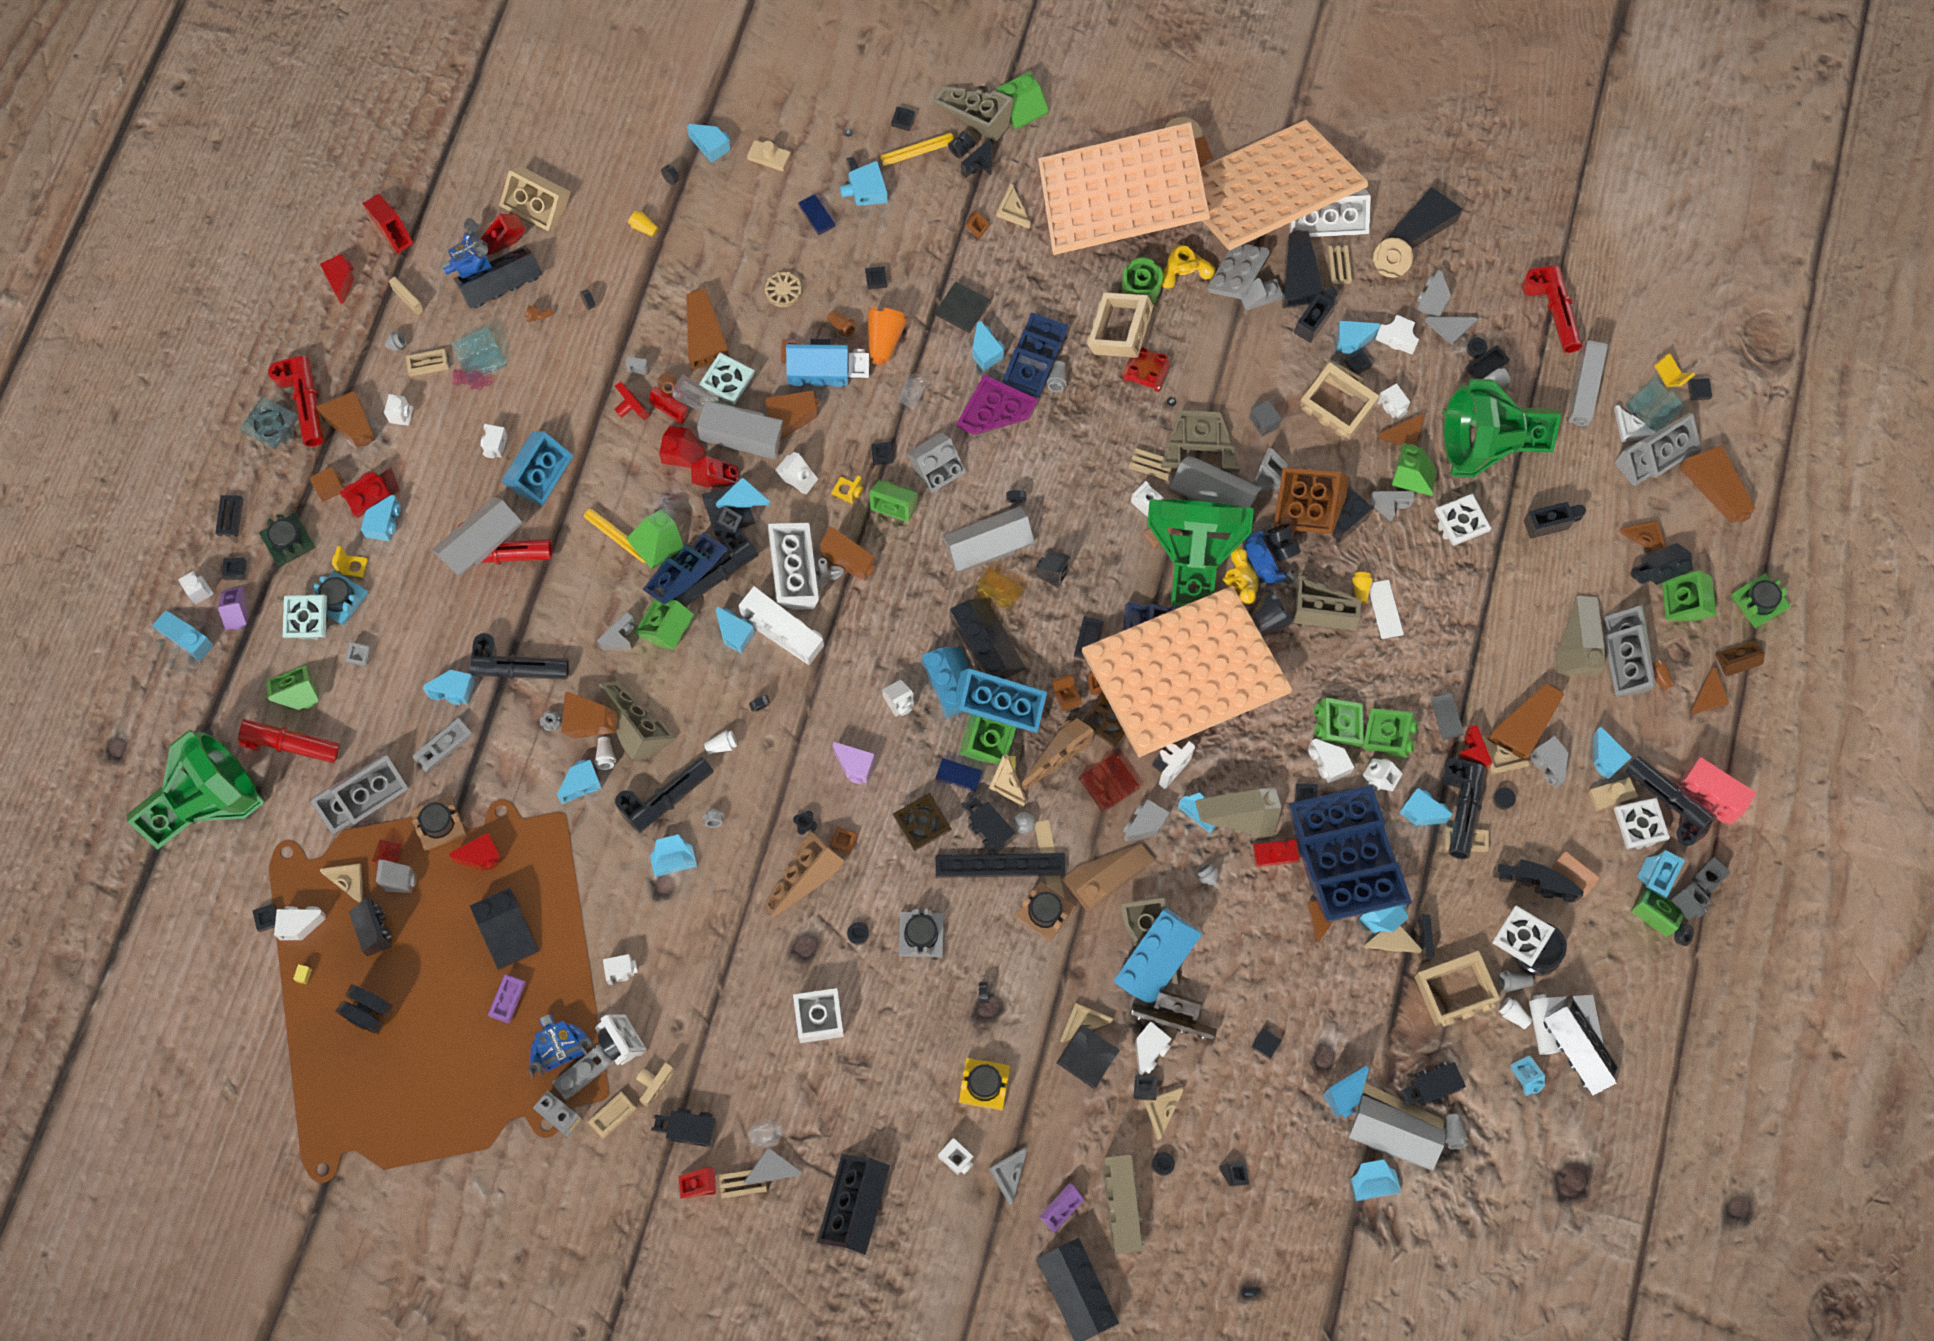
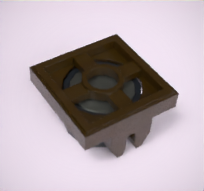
(1104, 722)
(921, 824)

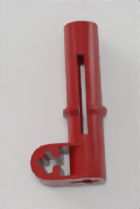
(1551, 282)
(304, 395)
(520, 551)
(255, 734)

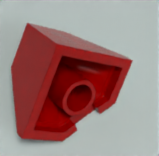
(680, 447)

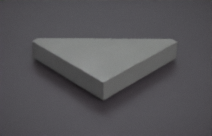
(1451, 327)
(771, 1168)
(1008, 1173)

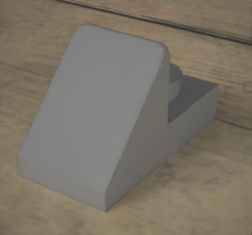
(1261, 294)
(1387, 501)
(613, 637)

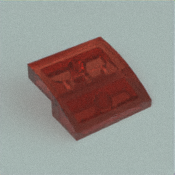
(1109, 783)

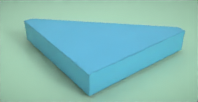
(742, 495)

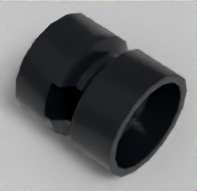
(1284, 549)

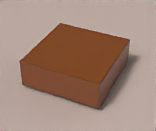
(843, 840)

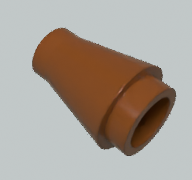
(842, 323)
(666, 378)
(1662, 674)

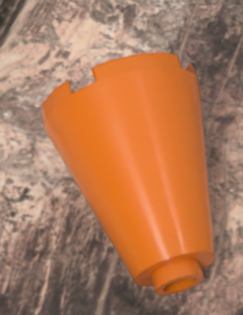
(883, 333)

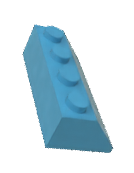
(1000, 700)
(1158, 956)

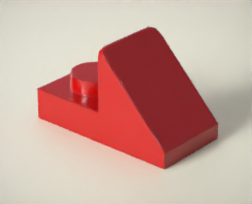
(1478, 752)
(697, 1183)

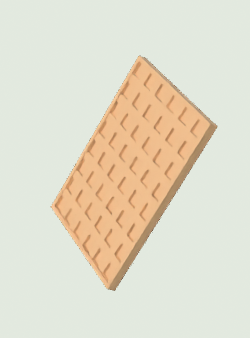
(1275, 183)
(1123, 188)
(1186, 671)

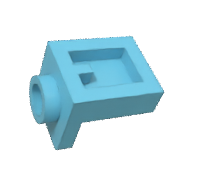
(1529, 1075)

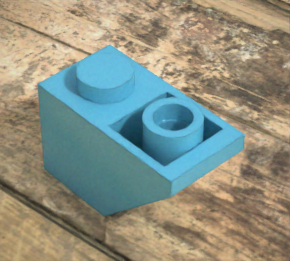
(986, 349)
(380, 519)
(734, 631)
(452, 686)
(1424, 810)

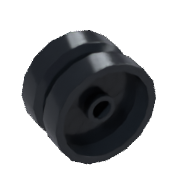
(1550, 956)
(363, 1011)

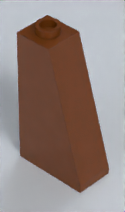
(703, 331)
(1719, 483)
(1525, 726)

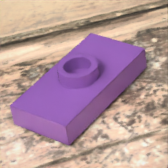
(507, 998)
(1062, 1207)

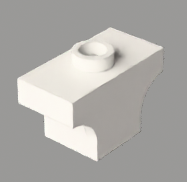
(1398, 335)
(797, 473)

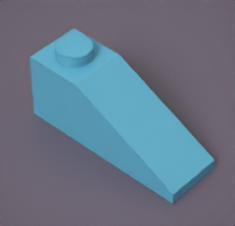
(183, 635)

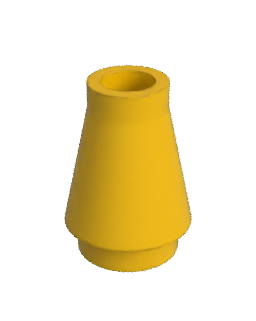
(642, 223)
(1362, 583)

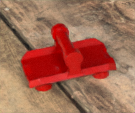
(1147, 369)

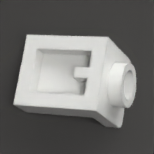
(858, 364)

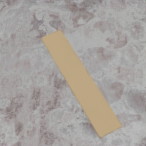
(1047, 846)
(1399, 1104)

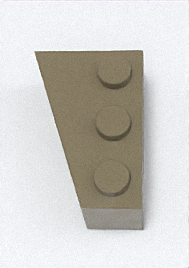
(1325, 607)

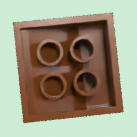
(1310, 499)

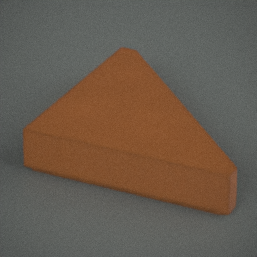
(1405, 432)
(1646, 534)
(1711, 694)
(1318, 921)

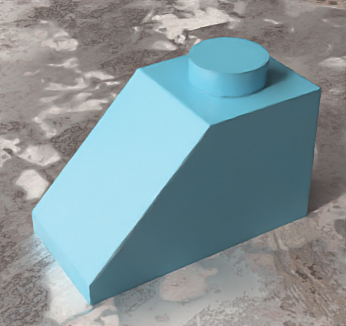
(709, 140)
(1354, 335)
(1607, 754)
(579, 781)

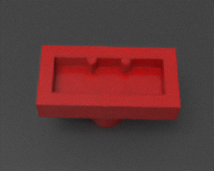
(629, 403)
(668, 405)
(1275, 853)

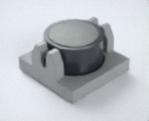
(921, 933)

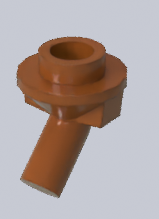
(532, 313)

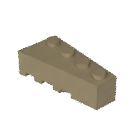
(1122, 1204)

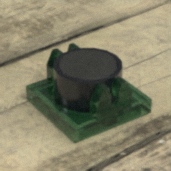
(285, 539)

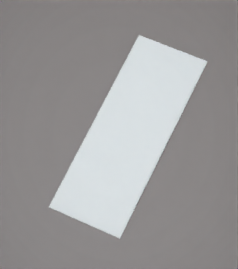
(1385, 609)

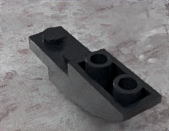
(1547, 881)

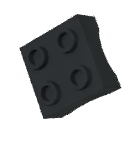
(710, 500)
(1087, 1056)

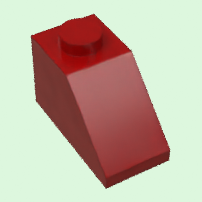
(503, 232)
(339, 275)
(478, 854)

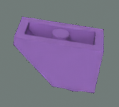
(233, 608)

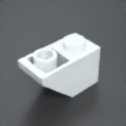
(899, 698)
(1331, 759)
(297, 924)
(1149, 1046)

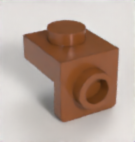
(1066, 692)

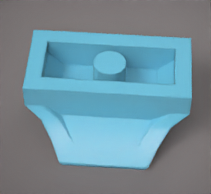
(1188, 806)
(672, 855)
(1660, 872)
(1385, 919)
(1374, 1181)

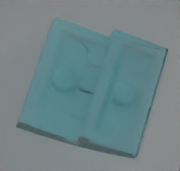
(479, 352)
(1655, 405)

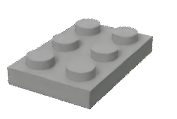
(1238, 271)

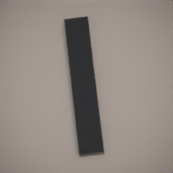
(1000, 865)

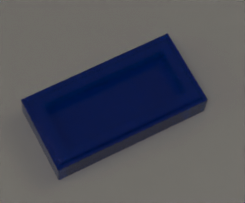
(816, 214)
(959, 775)

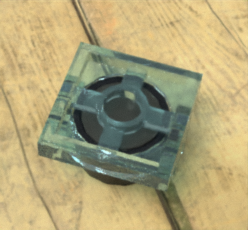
(268, 424)

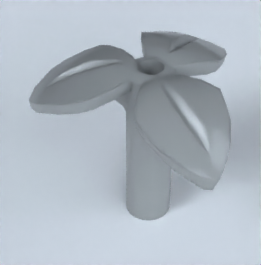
(821, 566)

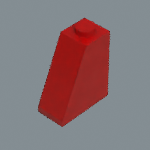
(388, 223)

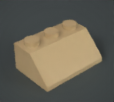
(534, 198)

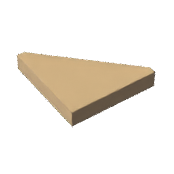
(1012, 209)
(1503, 759)
(1006, 782)
(348, 878)
(1394, 941)
(1084, 1016)
(1162, 1110)

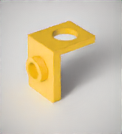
(1671, 373)
(854, 492)
(342, 562)

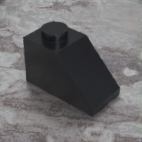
(1053, 568)

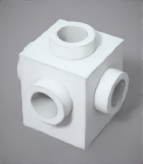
(1382, 774)

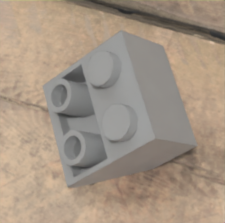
(936, 462)

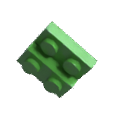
(1339, 722)
(1390, 732)

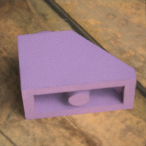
(854, 762)

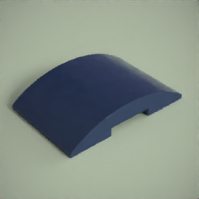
(1348, 854)

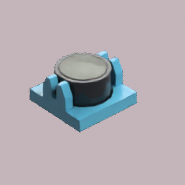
(340, 598)

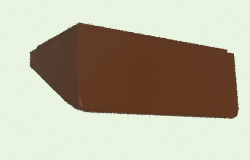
(1740, 658)

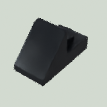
(979, 158)

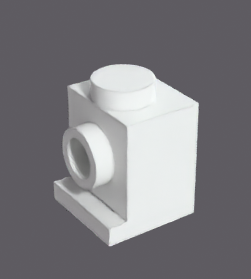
(1394, 401)
(398, 410)
(493, 441)
(1139, 497)
(195, 587)
(619, 968)
(954, 1149)

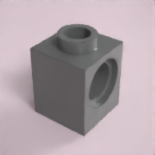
(1265, 417)
(1716, 870)
(1692, 901)

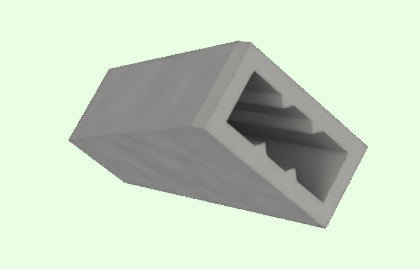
(1587, 382)

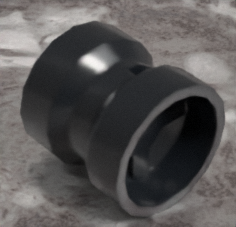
(961, 144)

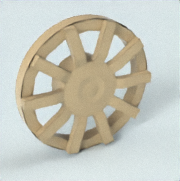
(783, 289)

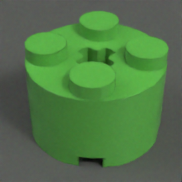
(1142, 278)

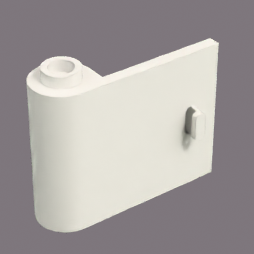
(1540, 1005)

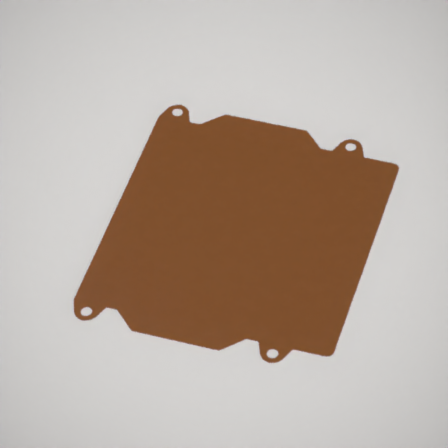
(441, 1068)

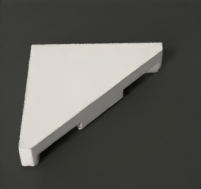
(1630, 426)

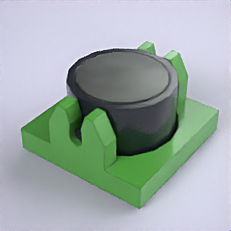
(1762, 601)

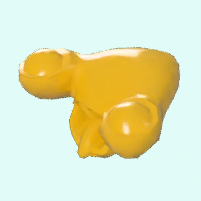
(1185, 261)
(1242, 576)

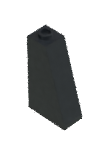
(1427, 218)
(1301, 271)

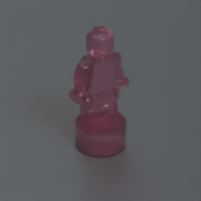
(475, 379)

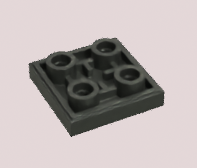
(962, 307)

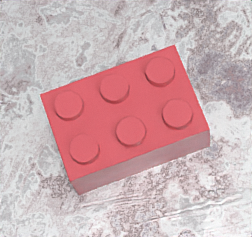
(1717, 791)

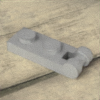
(442, 745)
(582, 1073)

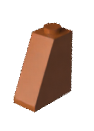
(793, 409)
(348, 419)
(845, 553)
(586, 717)

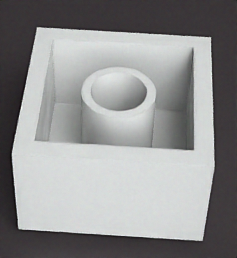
(818, 1015)

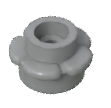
(550, 726)
(713, 818)

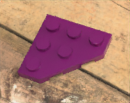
(994, 407)

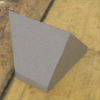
(1270, 471)

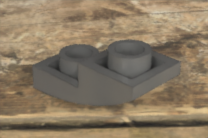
(1447, 716)

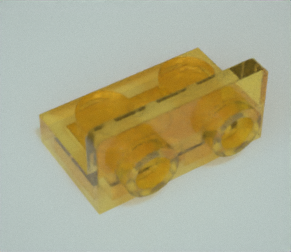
(999, 588)

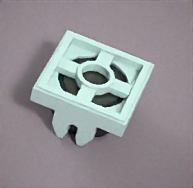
(728, 378)
(306, 614)

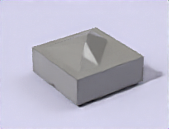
(637, 365)
(357, 654)

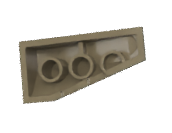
(981, 111)
(1582, 641)
(636, 729)
(1245, 811)
(1140, 916)

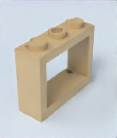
(1137, 331)
(1349, 384)
(1474, 960)

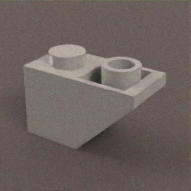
(1436, 296)
(1552, 760)
(1147, 823)

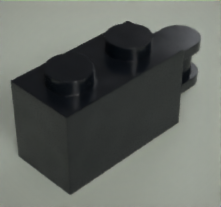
(1316, 315)
(1552, 519)
(1663, 565)
(988, 825)
(1434, 1084)
(687, 1127)

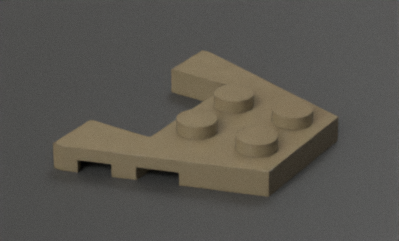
(1200, 432)

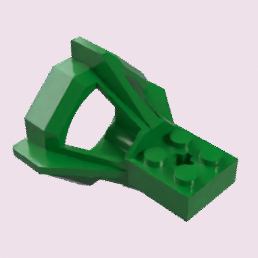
(1499, 424)
(1196, 555)
(211, 790)

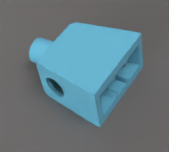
(865, 185)

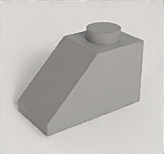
(395, 877)

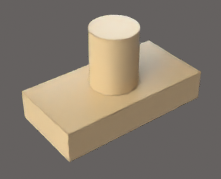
(769, 155)
(1613, 794)
(654, 1083)

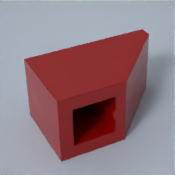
(713, 473)

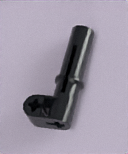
(727, 565)
(511, 665)
(1471, 785)
(664, 798)
(1675, 798)

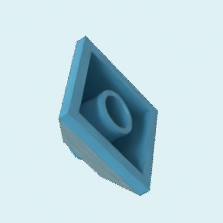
(1347, 1093)

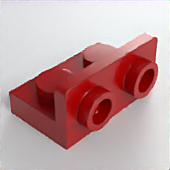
(365, 493)

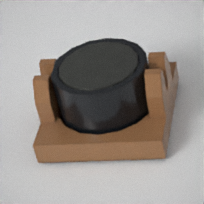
(437, 821)
(1046, 910)

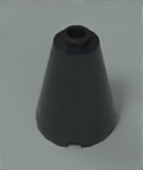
(1269, 614)

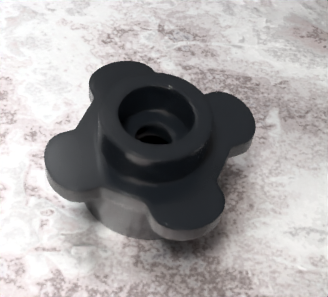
(802, 828)

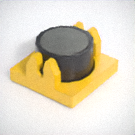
(984, 1083)

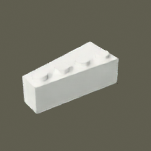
(781, 626)

